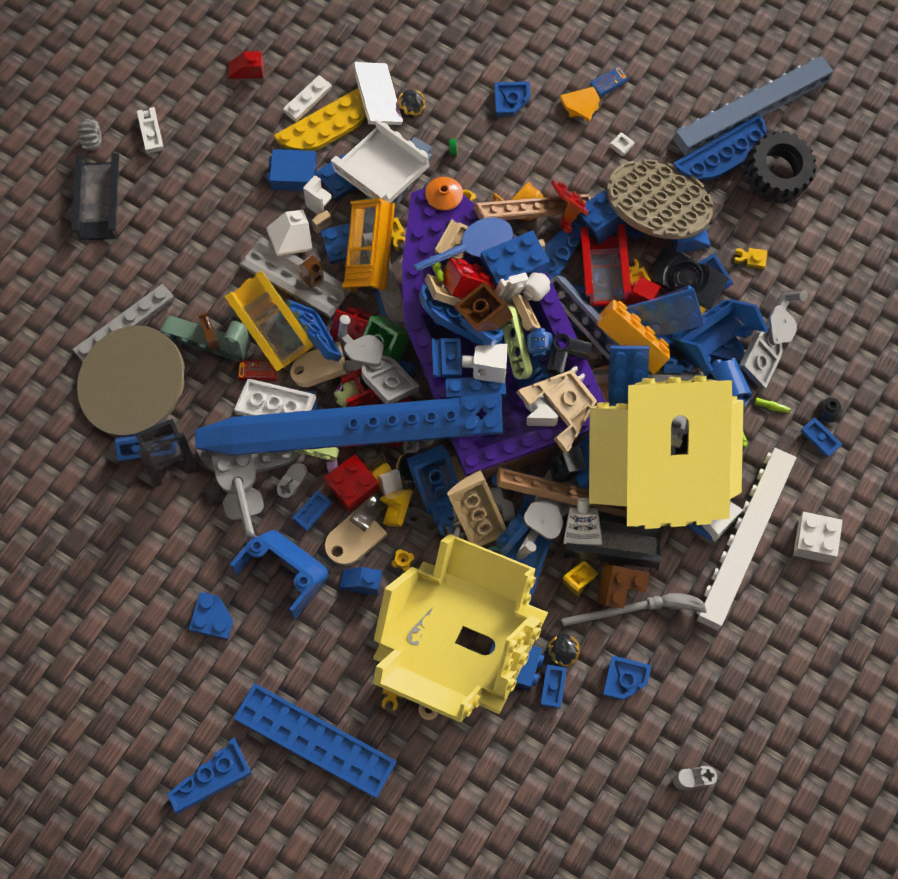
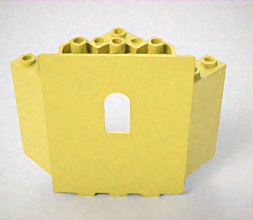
(634, 459)
(479, 593)

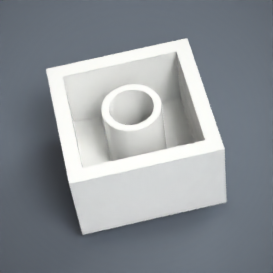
(817, 537)

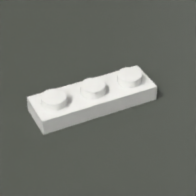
(307, 98)

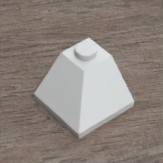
(290, 233)

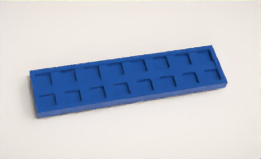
(315, 740)

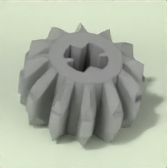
(89, 134)

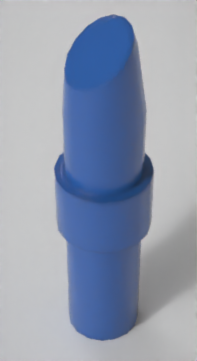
(698, 529)

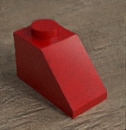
(246, 66)

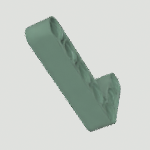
(232, 344)

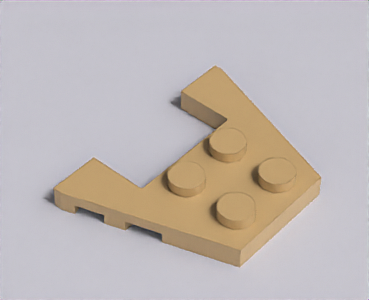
(569, 400)

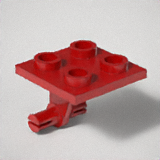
(573, 206)
(356, 326)
(364, 398)

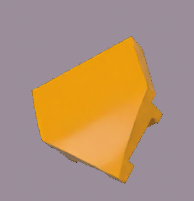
(581, 103)

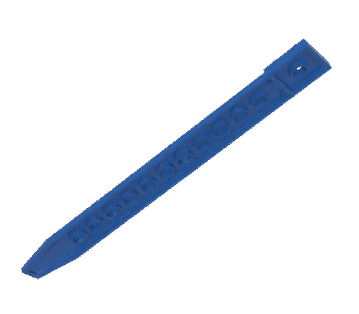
(354, 426)

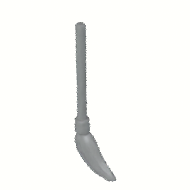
(670, 600)

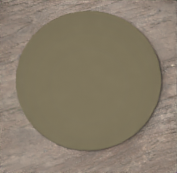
(659, 199)
(130, 380)

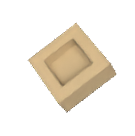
(321, 221)

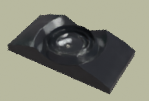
(675, 270)

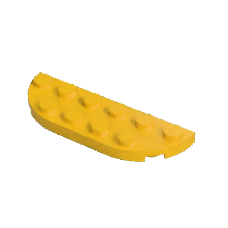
(325, 124)

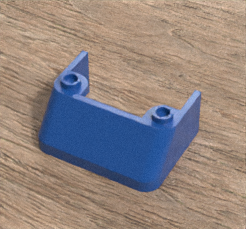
(720, 325)
(310, 574)

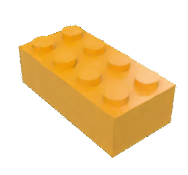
(630, 332)

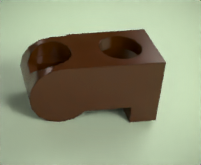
(310, 270)

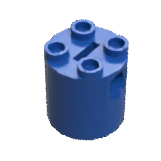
(730, 371)

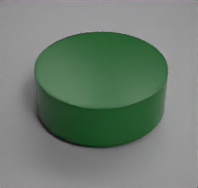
(453, 147)

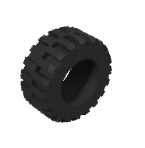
(794, 152)

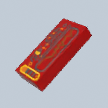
(257, 371)

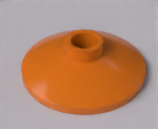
(444, 200)

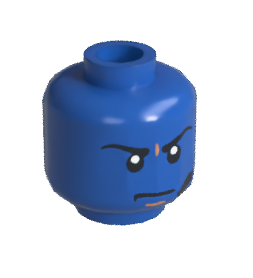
(539, 343)

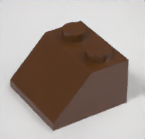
(484, 309)

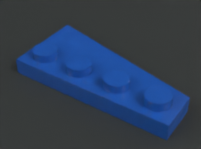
(562, 247)
(315, 329)
(217, 774)

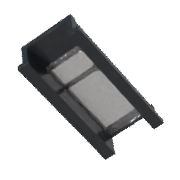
(95, 198)
(163, 446)
(621, 544)

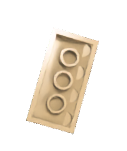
(476, 509)

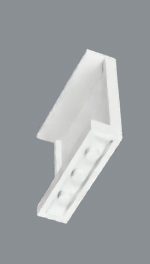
(382, 163)

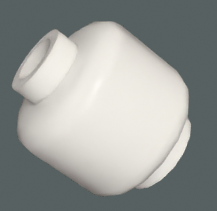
(536, 287)

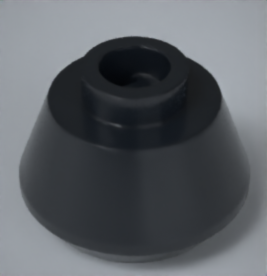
(829, 410)

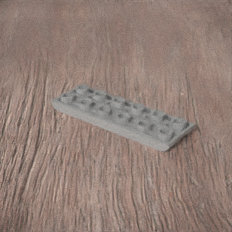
(284, 274)

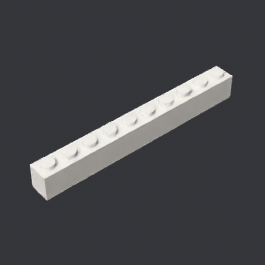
(746, 539)

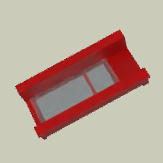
(606, 268)

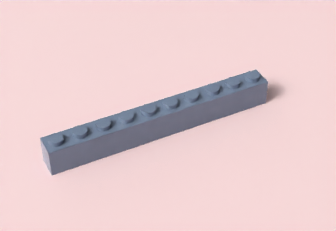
(758, 101)

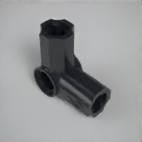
(573, 348)

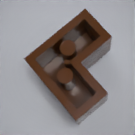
(616, 582)

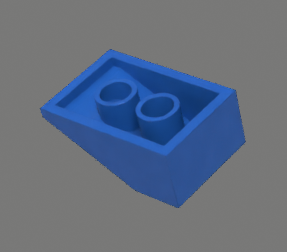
(433, 475)

